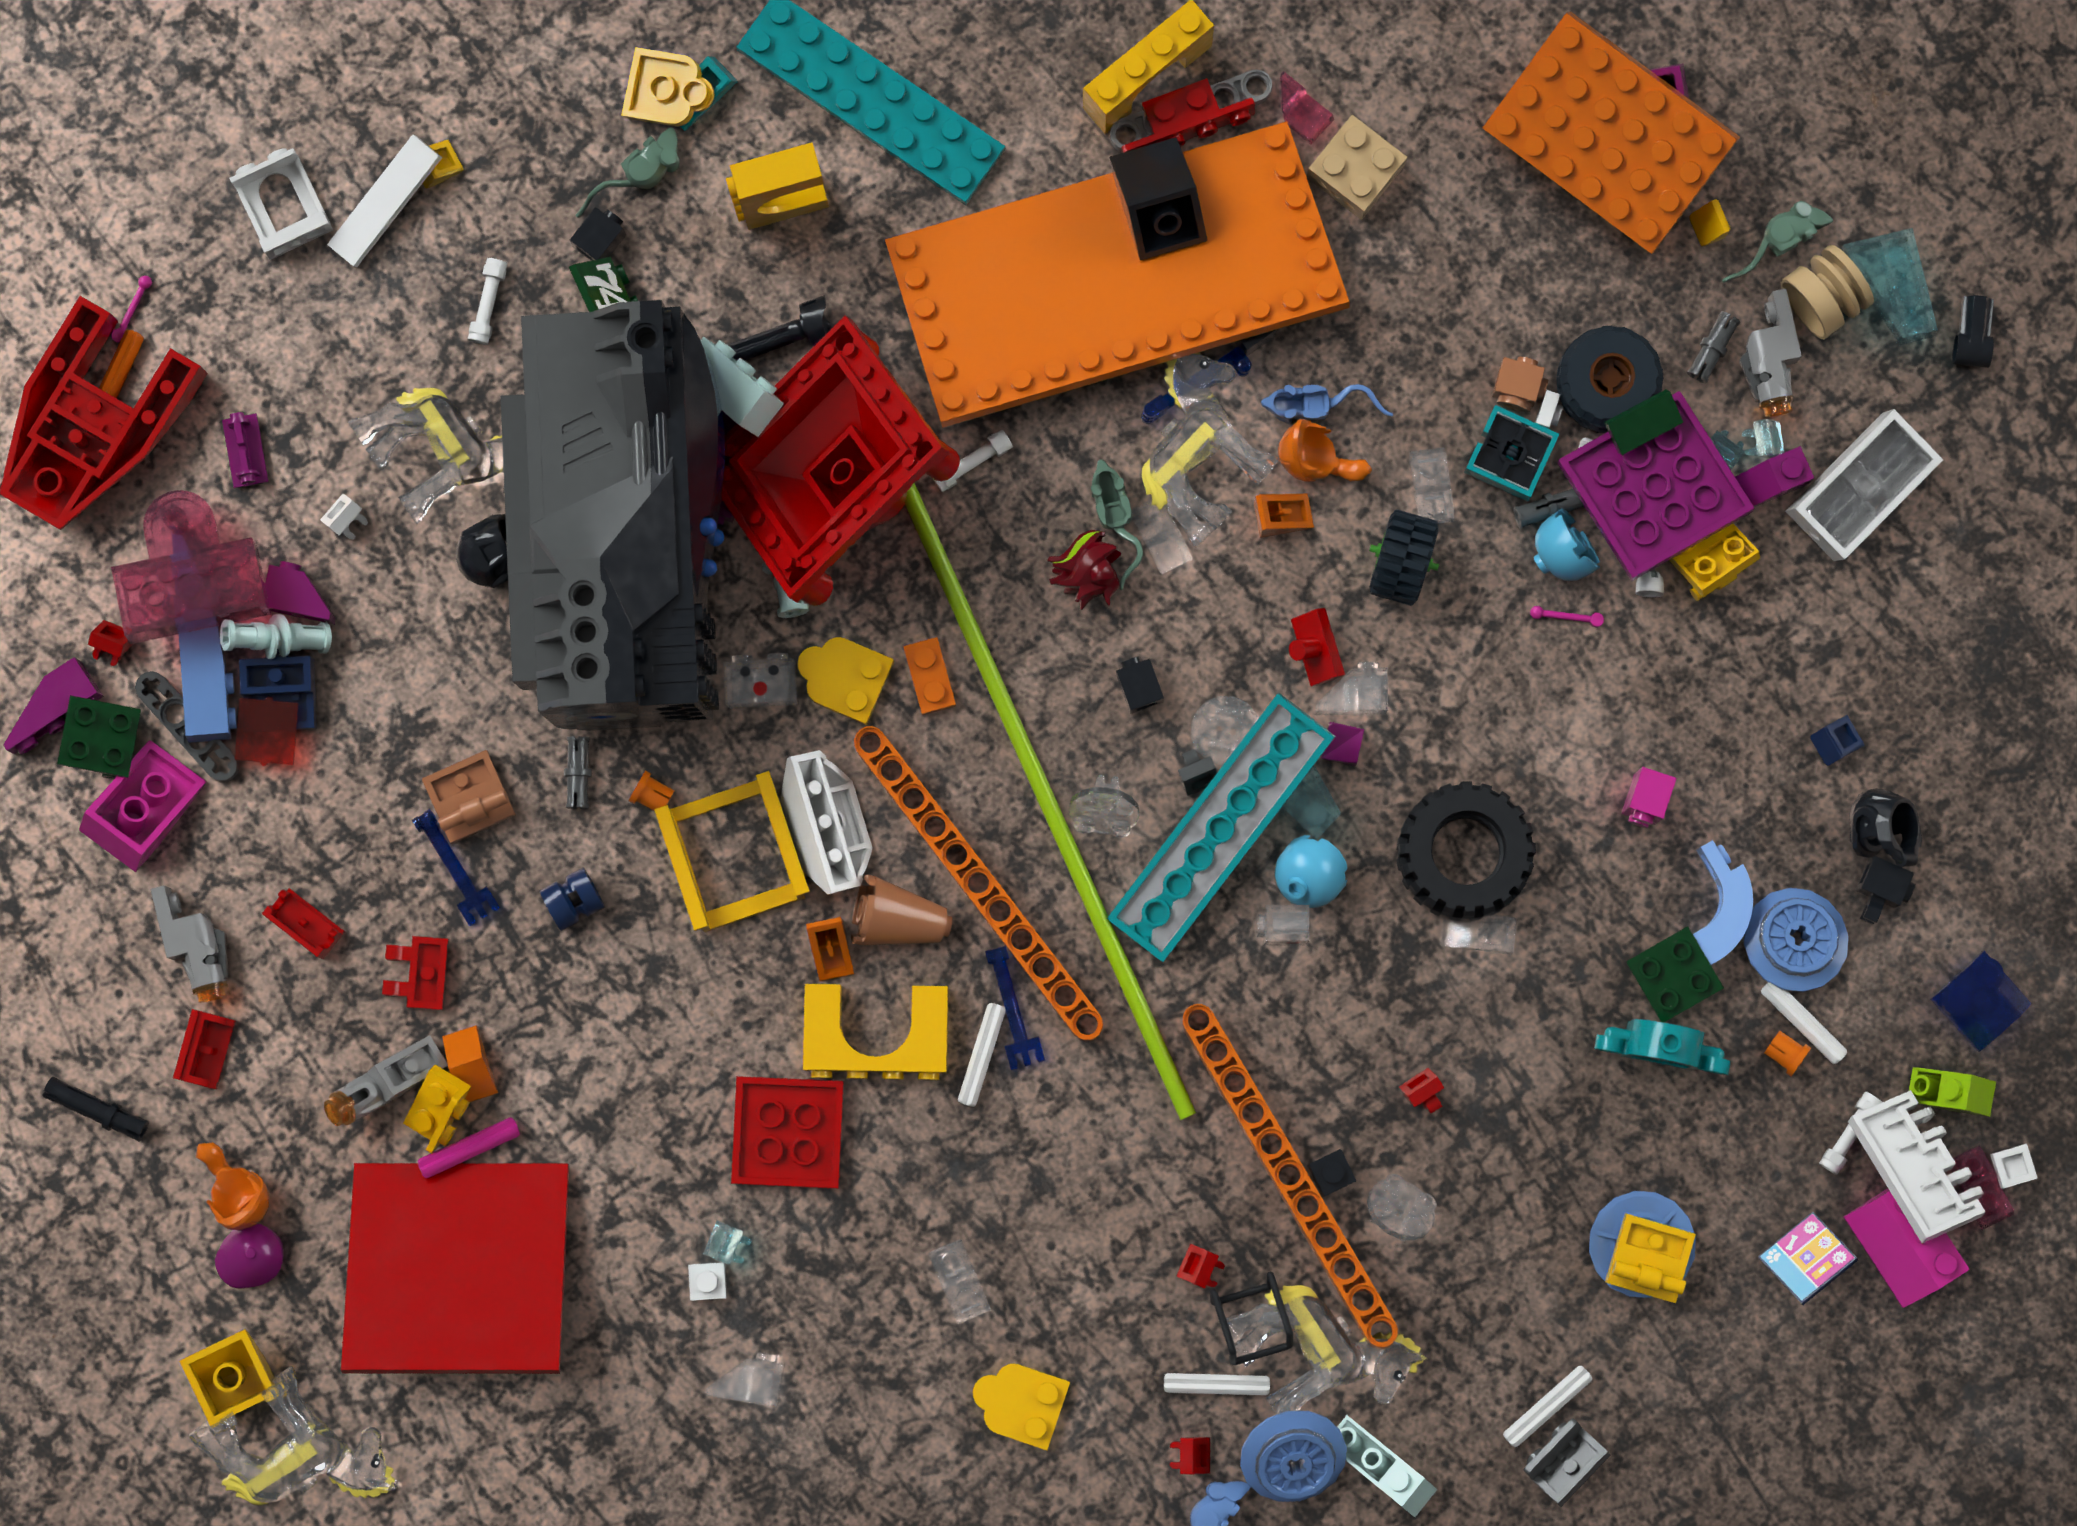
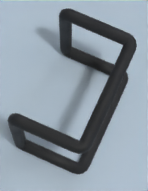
(1218, 1301)

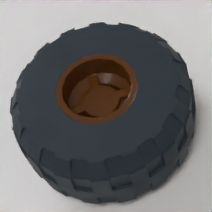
(1606, 375)

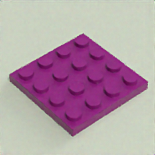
(1658, 494)

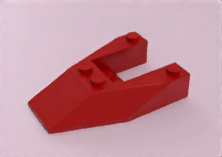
(77, 438)

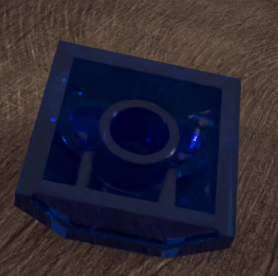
(1981, 1001)

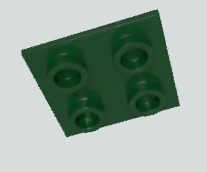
(99, 737)
(1675, 974)

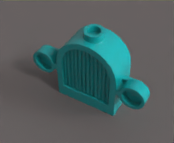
(1663, 1045)

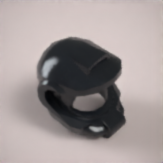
(483, 552)
(1877, 818)

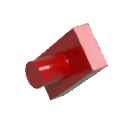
(1316, 647)

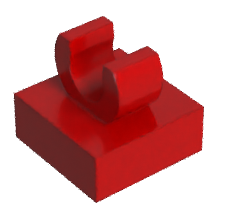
(110, 639)
(1423, 1090)
(1198, 1266)
(1193, 1455)

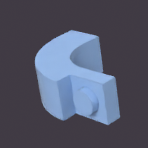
(1734, 904)

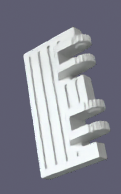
(1916, 1166)

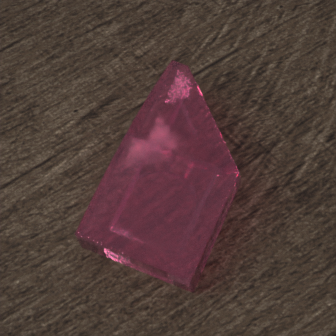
(1302, 111)

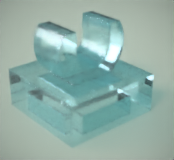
(1767, 437)
(1729, 450)
(724, 1243)

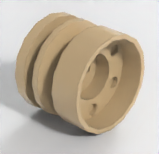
(1827, 292)

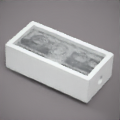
(1864, 485)

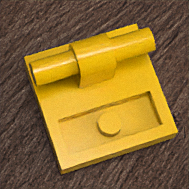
(1716, 561)
(1650, 1258)

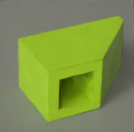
(1952, 1091)

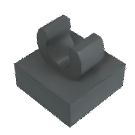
(1196, 773)

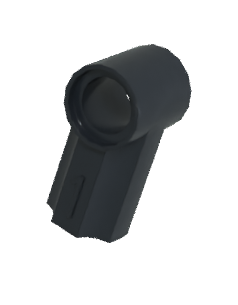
(1973, 342)

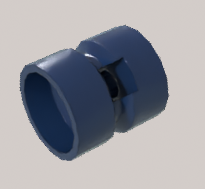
(561, 905)

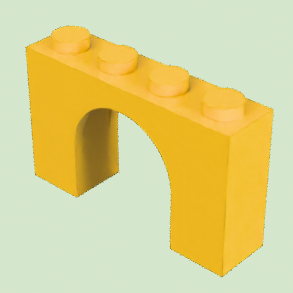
(1178, 38)
(777, 186)
(921, 1053)

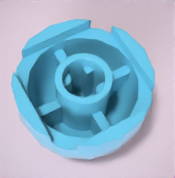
(1564, 549)
(1310, 872)

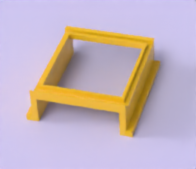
(684, 872)

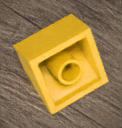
(228, 1376)

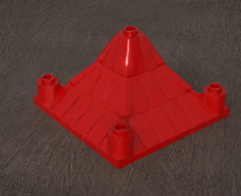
(829, 461)

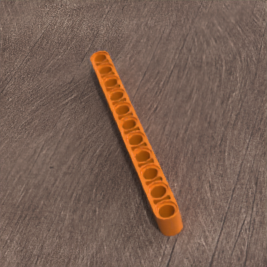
(974, 866)
(1285, 1158)

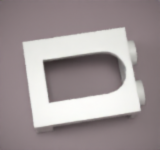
(248, 182)

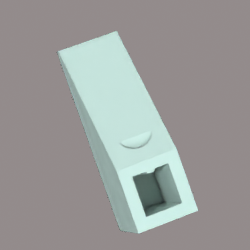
(742, 396)
(1385, 1468)

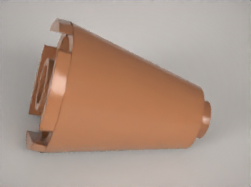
(896, 916)

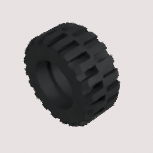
(1491, 810)

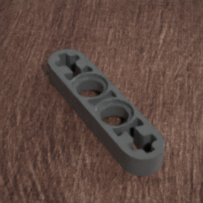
(178, 729)

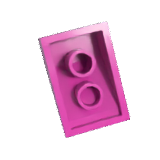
(141, 809)

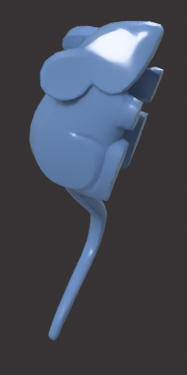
(1310, 402)
(1218, 1503)

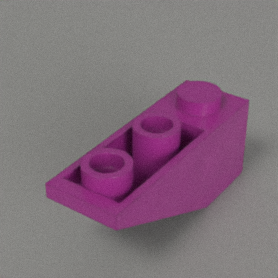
(49, 705)

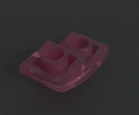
(1994, 1199)

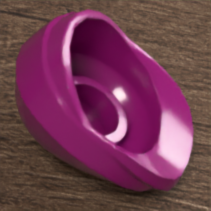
(249, 1257)

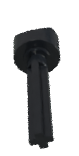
(810, 325)

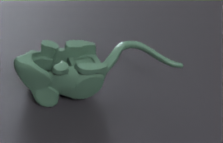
(645, 167)
(1786, 231)
(1114, 508)

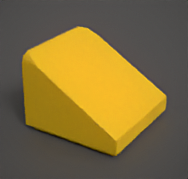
(447, 166)
(1710, 223)

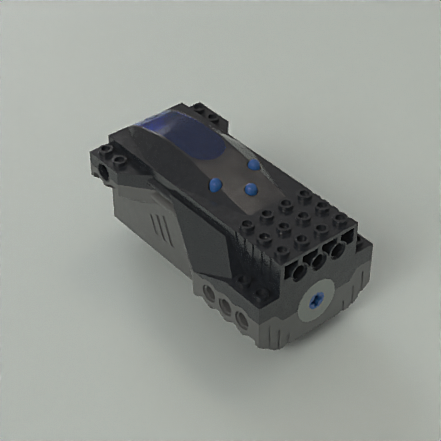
(613, 517)

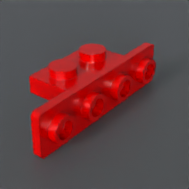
(1189, 114)

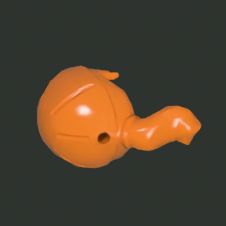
(1312, 456)
(237, 1195)

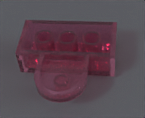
(189, 575)

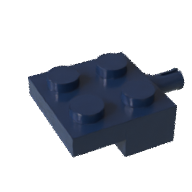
(283, 680)

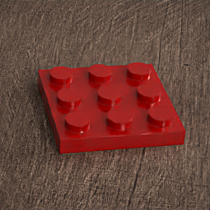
(787, 1132)

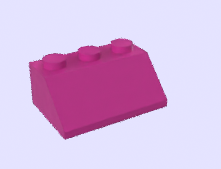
(1894, 1248)

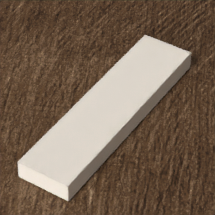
(384, 201)

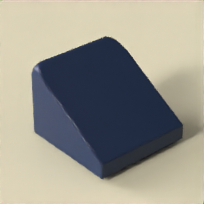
(1836, 740)

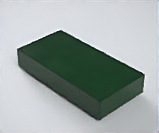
(1643, 422)

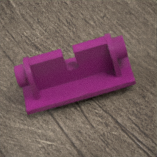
(245, 450)

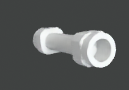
(494, 272)
(997, 444)
(1834, 1158)

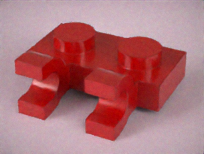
(426, 972)

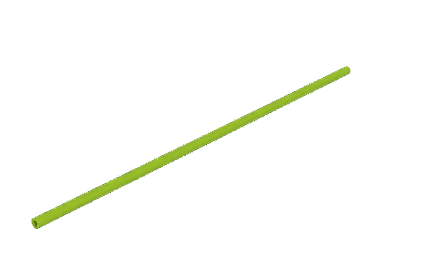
(1048, 804)

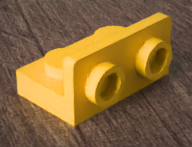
(437, 1106)

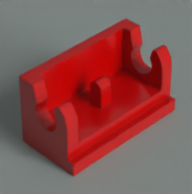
(304, 923)
(204, 1049)

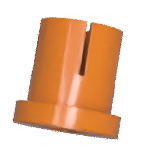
(651, 792)
(1787, 1052)

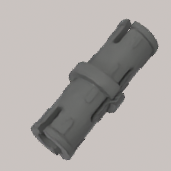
(1713, 347)
(1545, 507)
(577, 772)

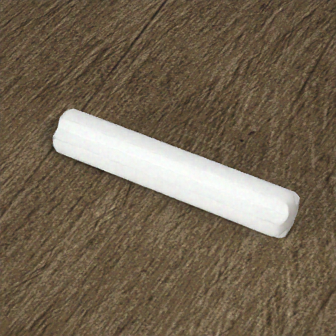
(1805, 1023)
(981, 1054)
(1216, 1384)
(1547, 1406)

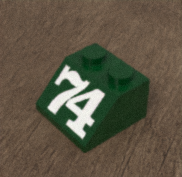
(601, 283)

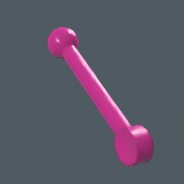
(144, 283)
(1595, 619)

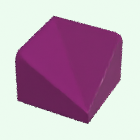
(1346, 744)

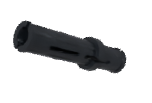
(107, 1114)

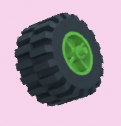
(1404, 557)

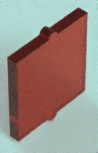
(266, 731)

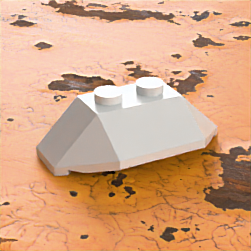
(825, 822)

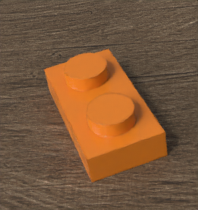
(929, 676)

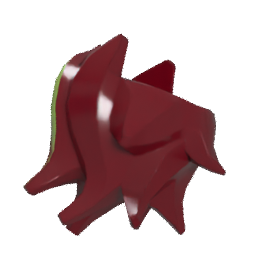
(1087, 568)

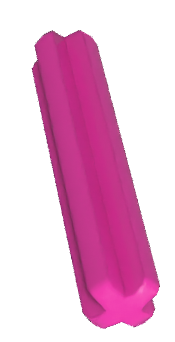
(468, 1147)

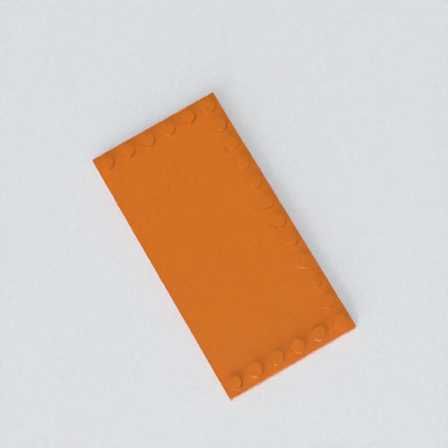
(1059, 300)

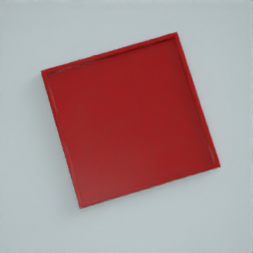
(456, 1269)

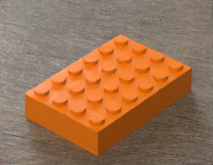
(1611, 132)

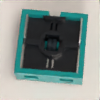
(1511, 453)

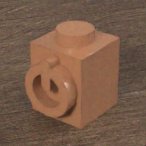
(1519, 384)

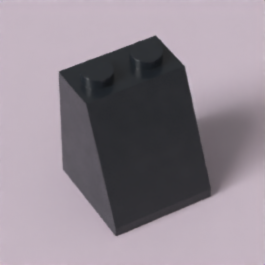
(1158, 198)

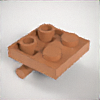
(468, 797)

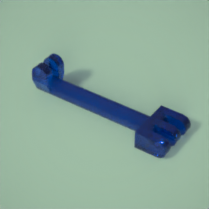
(1160, 405)
(473, 898)
(998, 958)

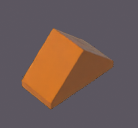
(1282, 513)
(830, 948)
(469, 1062)

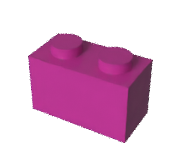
(1648, 797)

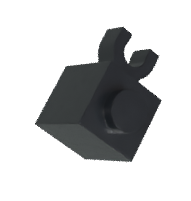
(1884, 885)

